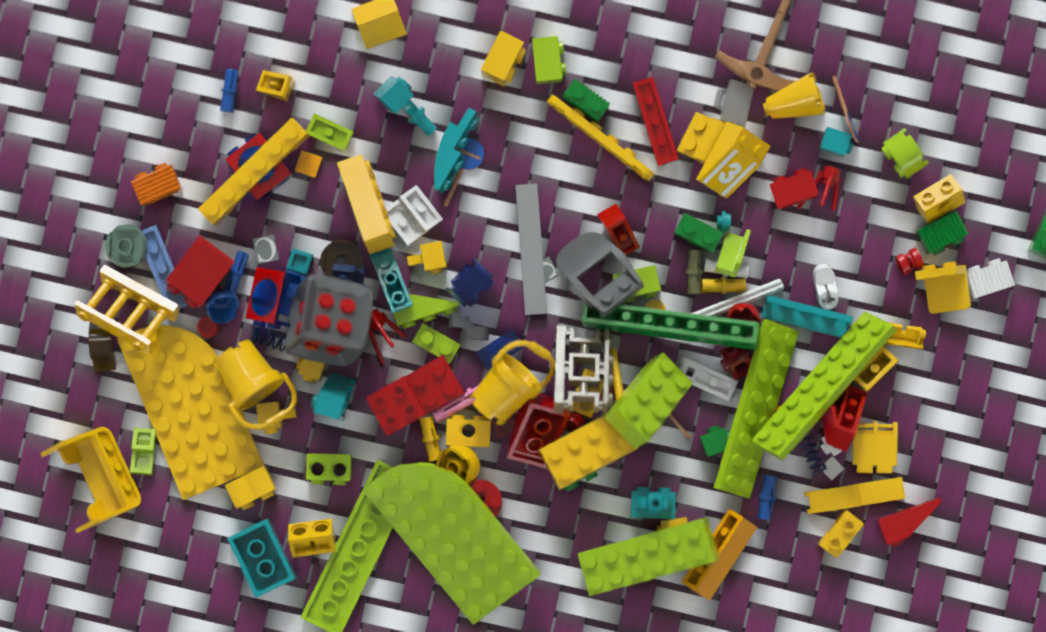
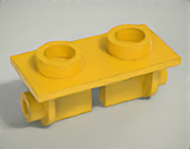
(911, 337)

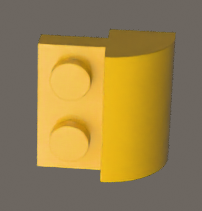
(700, 137)
(875, 369)

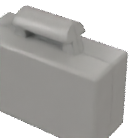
(736, 102)

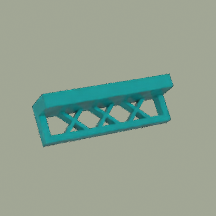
(806, 316)

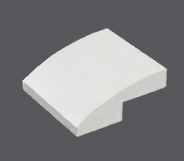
(412, 216)

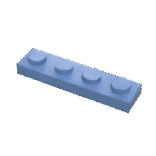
(160, 264)

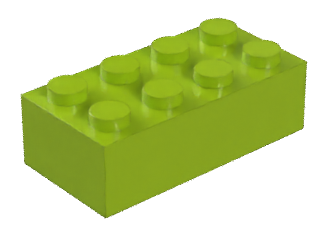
(648, 400)

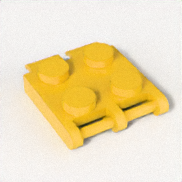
(875, 448)

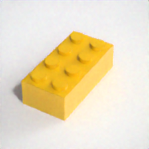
(367, 203)
(584, 452)

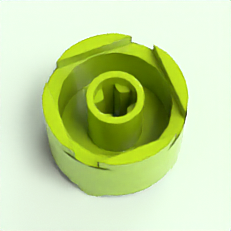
(904, 153)

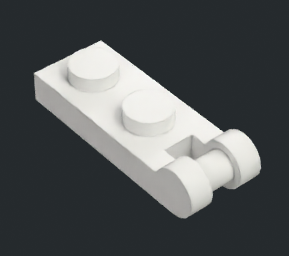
(709, 379)

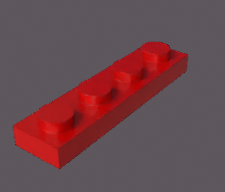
(655, 121)

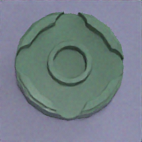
(126, 246)

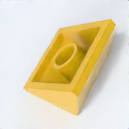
(378, 22)

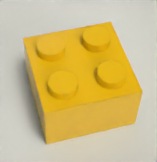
(503, 58)

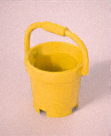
(251, 381)
(510, 383)

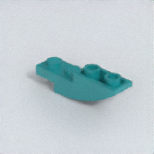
(448, 158)
(391, 280)

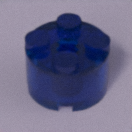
(470, 283)

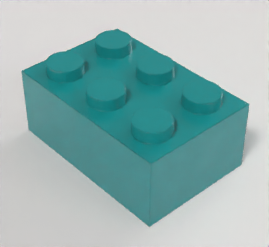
(262, 557)

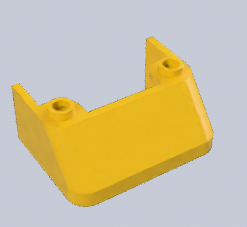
(104, 473)

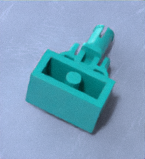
(396, 95)
(653, 504)

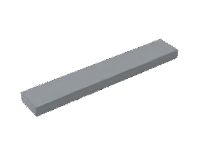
(531, 249)

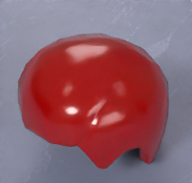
(744, 312)

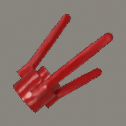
(829, 178)
(376, 323)

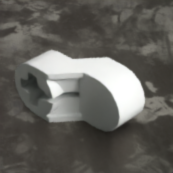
(827, 296)

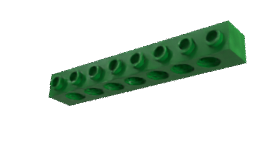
(675, 326)

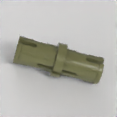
(694, 271)

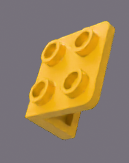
(945, 287)

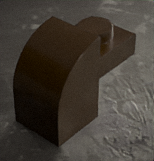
(101, 348)

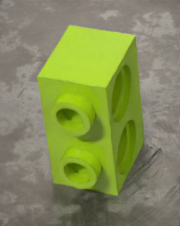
(329, 461)

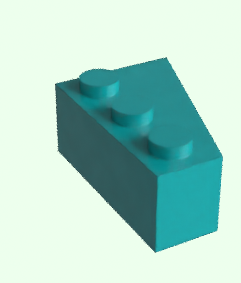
(334, 396)

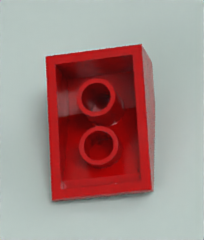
(536, 428)

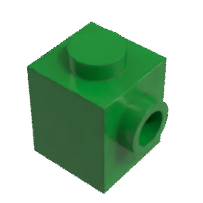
(714, 440)

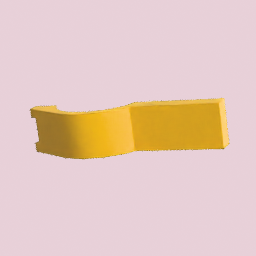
(855, 495)

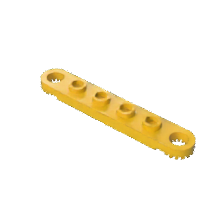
(608, 142)

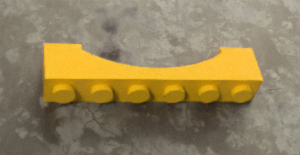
(278, 147)

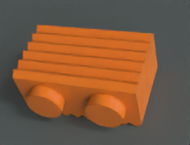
(156, 184)

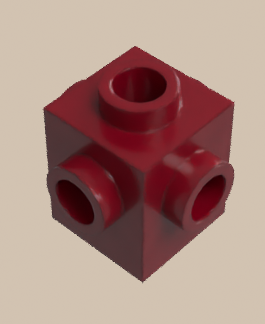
(735, 361)

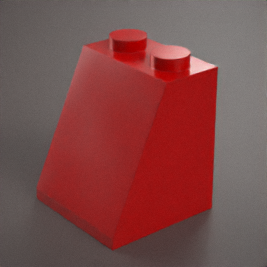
(198, 272)

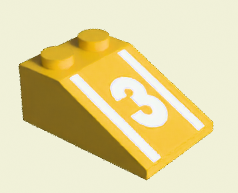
(732, 159)

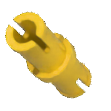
(723, 285)
(430, 438)

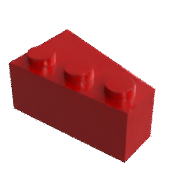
(843, 417)

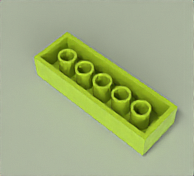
(648, 556)

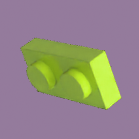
(329, 132)
(436, 343)

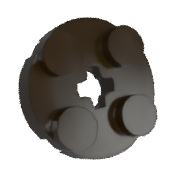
(335, 250)

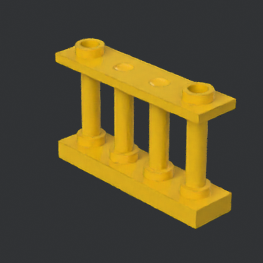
(129, 290)

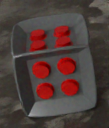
(329, 320)

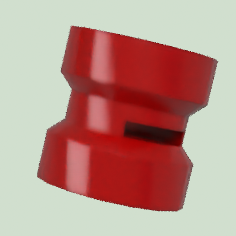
(909, 261)

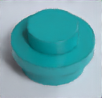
(723, 221)

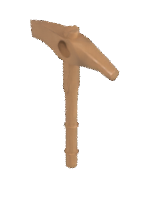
(756, 72)

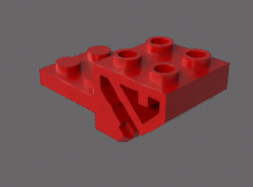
(415, 395)

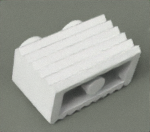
(989, 279)

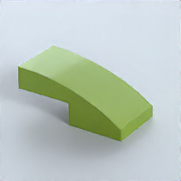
(143, 451)

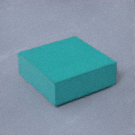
(299, 261)

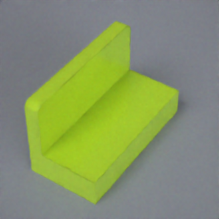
(732, 253)

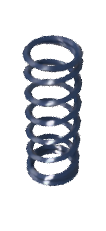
(256, 334)
(810, 459)

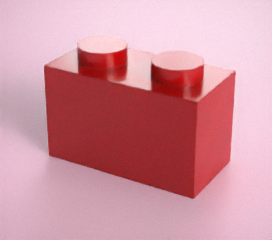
(794, 189)

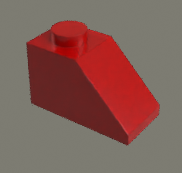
(618, 229)

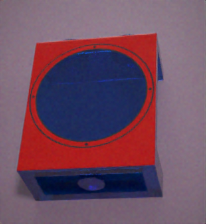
(272, 180)
(267, 297)

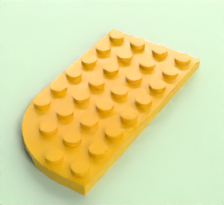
(191, 410)

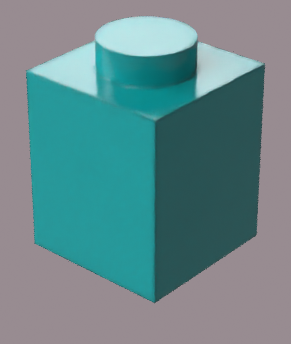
(836, 142)

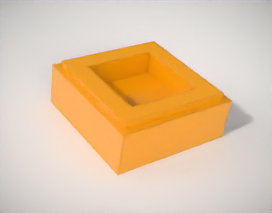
(308, 164)

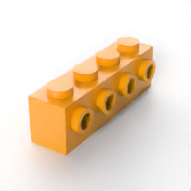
(730, 539)

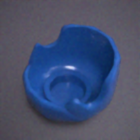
(222, 306)

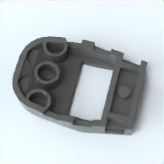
(584, 254)

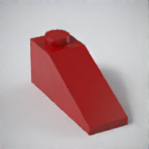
(904, 522)

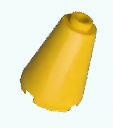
(796, 100)

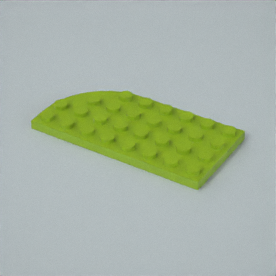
(453, 536)

